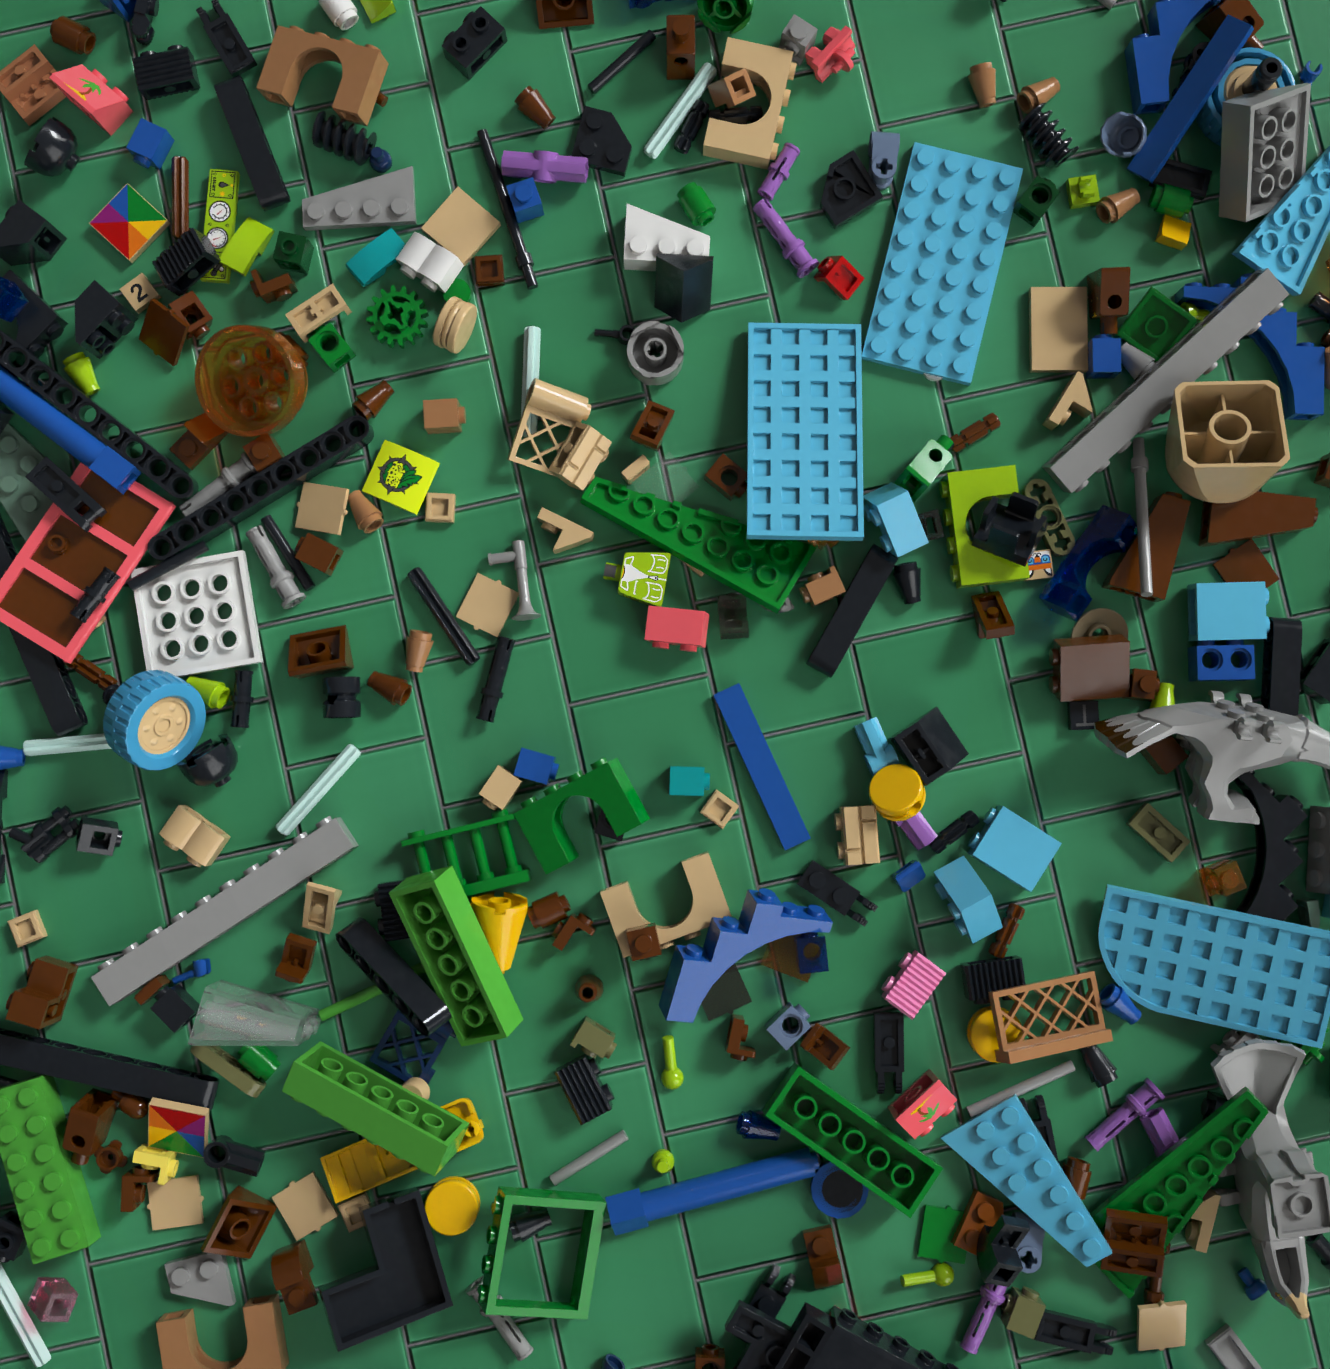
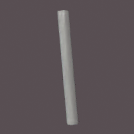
(1022, 1087)

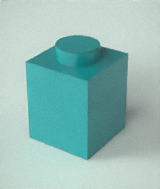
(688, 781)

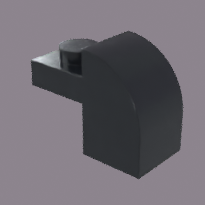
(997, 1250)

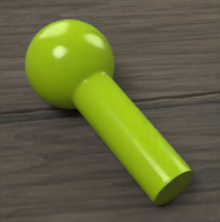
(671, 1076)
(941, 1274)

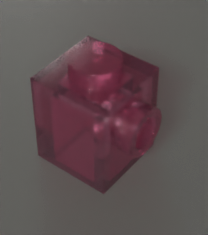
(52, 1299)

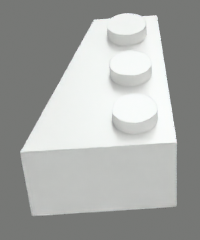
(653, 234)

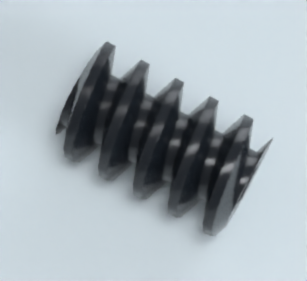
(1046, 137)
(342, 141)

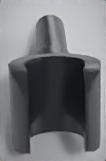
(617, 334)

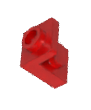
(839, 276)

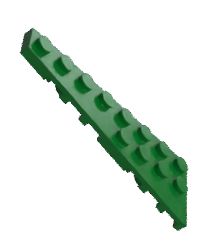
(707, 541)
(1184, 1173)

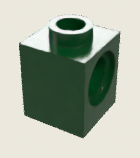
(1030, 210)
(293, 252)

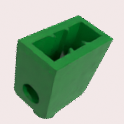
(926, 466)

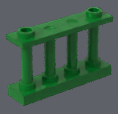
(485, 880)

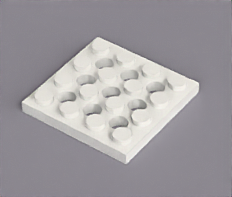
(241, 621)

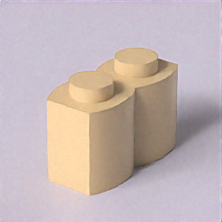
(194, 836)

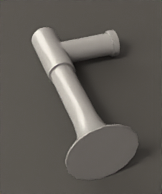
(518, 556)

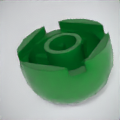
(725, 14)

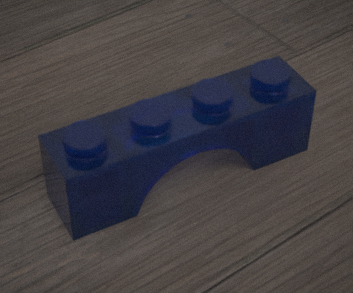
(1106, 534)

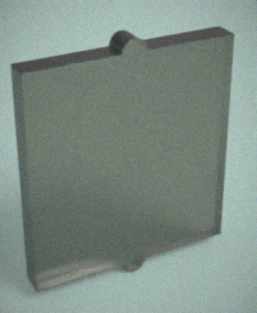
(726, 994)

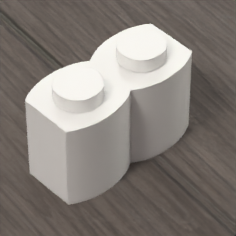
(429, 263)

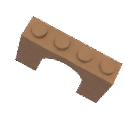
(297, 51)
(264, 1332)

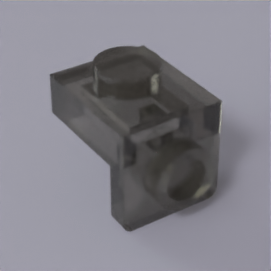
(732, 616)

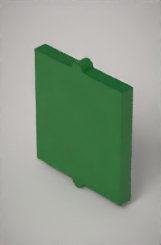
(937, 1233)

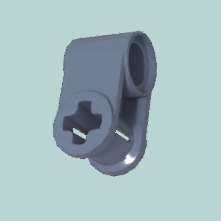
(883, 156)
(1032, 1243)

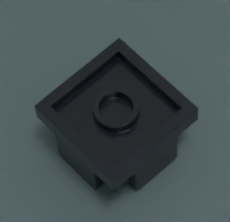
(1011, 530)

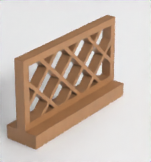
(1055, 1042)

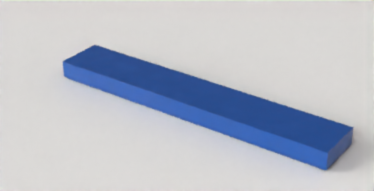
(1190, 98)
(761, 766)

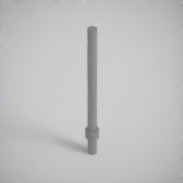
(1139, 467)

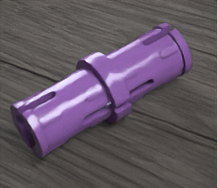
(770, 186)

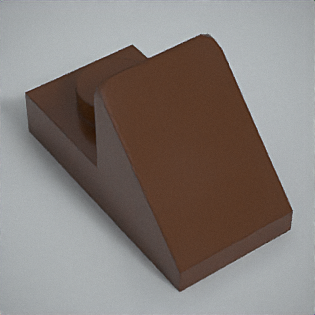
(652, 425)
(198, 440)
(992, 616)
(823, 1256)

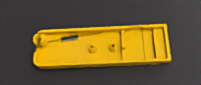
(369, 1165)

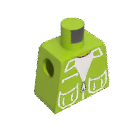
(641, 576)

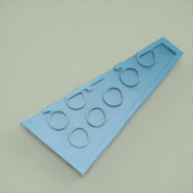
(1293, 230)
(1019, 1163)

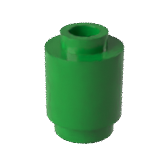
(1171, 200)
(696, 204)
(259, 1061)

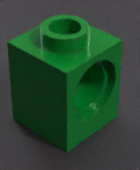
(339, 355)

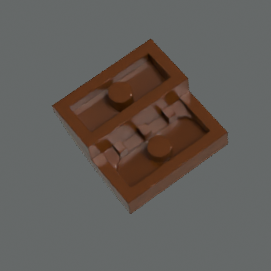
(1135, 1242)

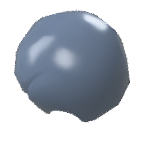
(1123, 134)

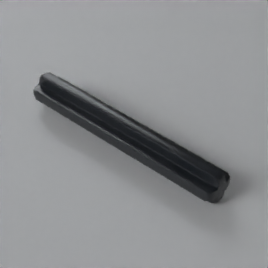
(443, 616)

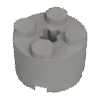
(664, 340)

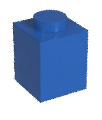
(150, 144)
(525, 200)
(1104, 357)
(536, 766)

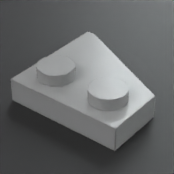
(202, 1278)

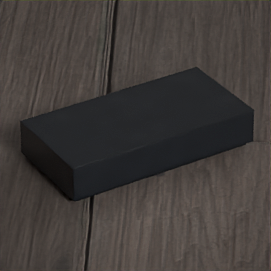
(1184, 176)

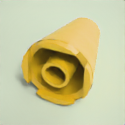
(501, 923)

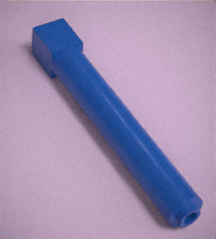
(66, 433)
(635, 1209)

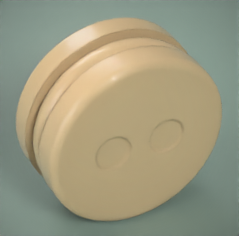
(454, 325)

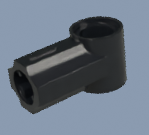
(237, 1158)

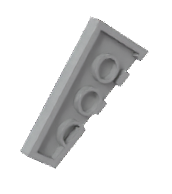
(369, 203)

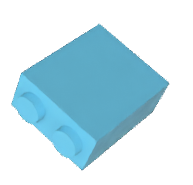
(1227, 611)
(1013, 847)

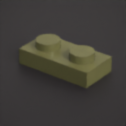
(1158, 832)

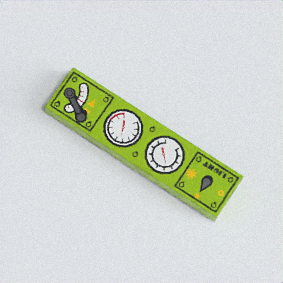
(221, 218)

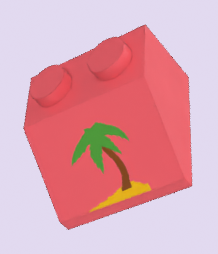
(93, 97)
(922, 1105)

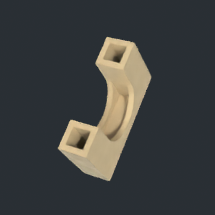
(753, 142)
(706, 903)

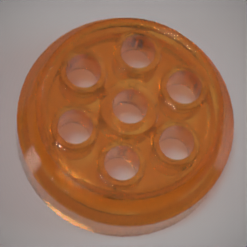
(221, 366)

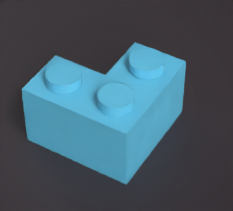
(896, 516)
(968, 898)

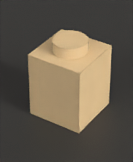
(500, 788)

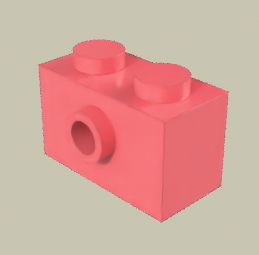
(676, 627)

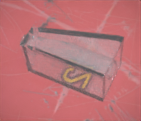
(249, 1017)

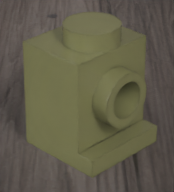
(594, 1039)

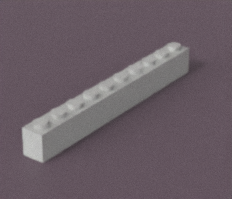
(1154, 390)
(224, 911)

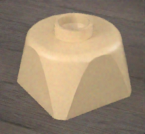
(1225, 438)

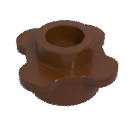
(102, 1157)

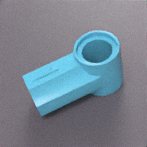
(875, 745)

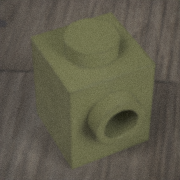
(1022, 1311)

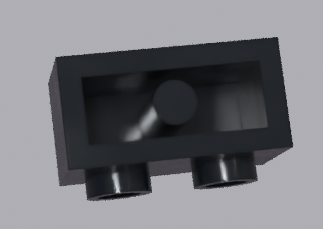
(474, 42)

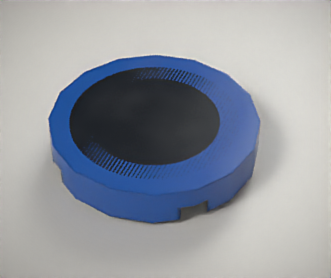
(837, 1192)

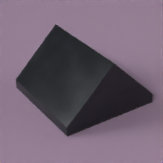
(683, 285)

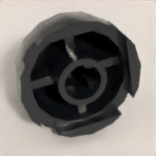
(53, 150)
(210, 762)

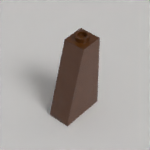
(1256, 517)
(1166, 525)

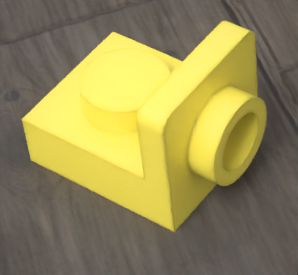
(155, 1158)

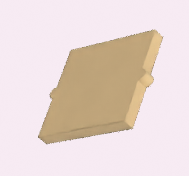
(322, 508)
(487, 605)
(175, 1203)
(305, 1206)
(1161, 1325)

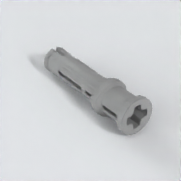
(228, 479)
(281, 578)
(505, 1326)

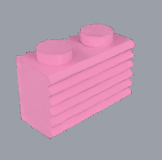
(912, 983)

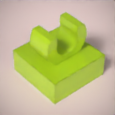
(1082, 191)

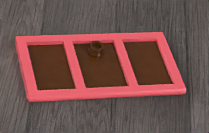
(64, 559)

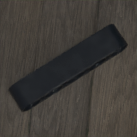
(252, 143)
(852, 610)
(1282, 666)
(393, 976)

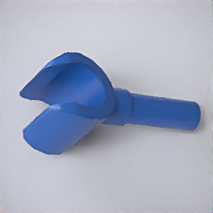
(1309, 76)
(201, 967)

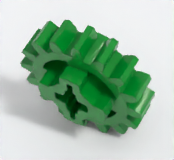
(386, 323)

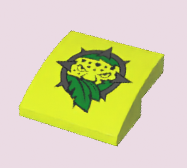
(400, 477)

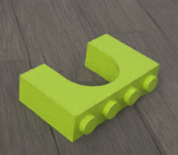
(961, 491)

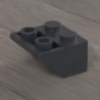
(27, 236)
(100, 320)
(929, 746)

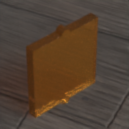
(781, 956)

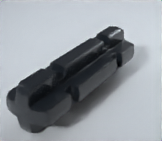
(737, 115)
(691, 126)
(954, 831)

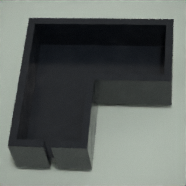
(402, 1283)

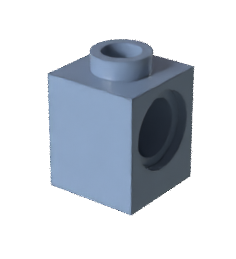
(785, 1037)

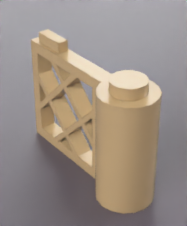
(552, 404)

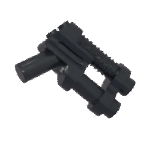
(41, 842)

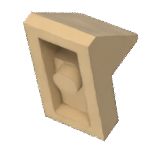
(1074, 398)
(571, 533)
(320, 907)
(1200, 1228)

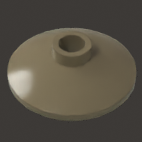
(1106, 619)

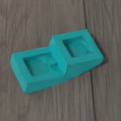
(375, 257)

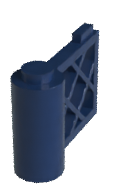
(440, 1035)

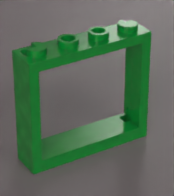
(586, 1258)

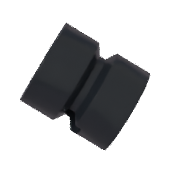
(341, 697)

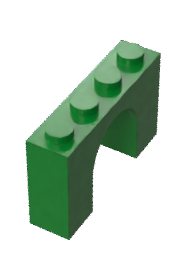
(543, 820)

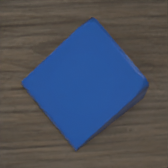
(909, 875)

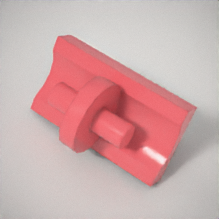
(834, 56)

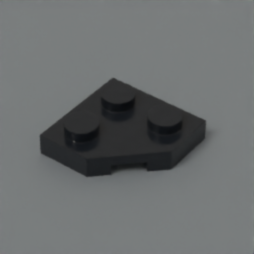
(602, 142)
(848, 190)

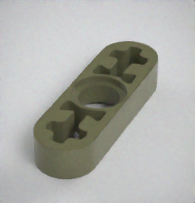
(1053, 506)
(229, 1068)

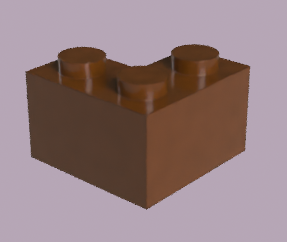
(45, 995)

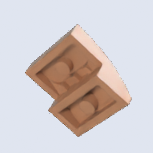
(28, 85)

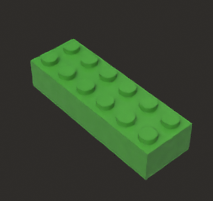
(456, 956)
(375, 1108)
(42, 1178)

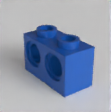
(1221, 666)

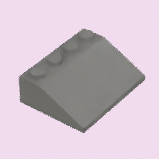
(1262, 149)

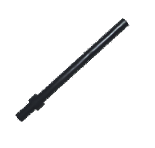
(523, 259)

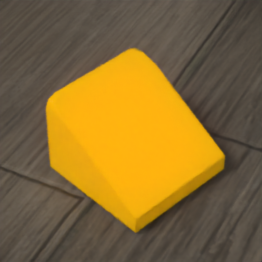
(1173, 232)

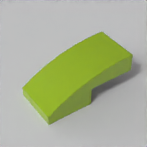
(245, 245)

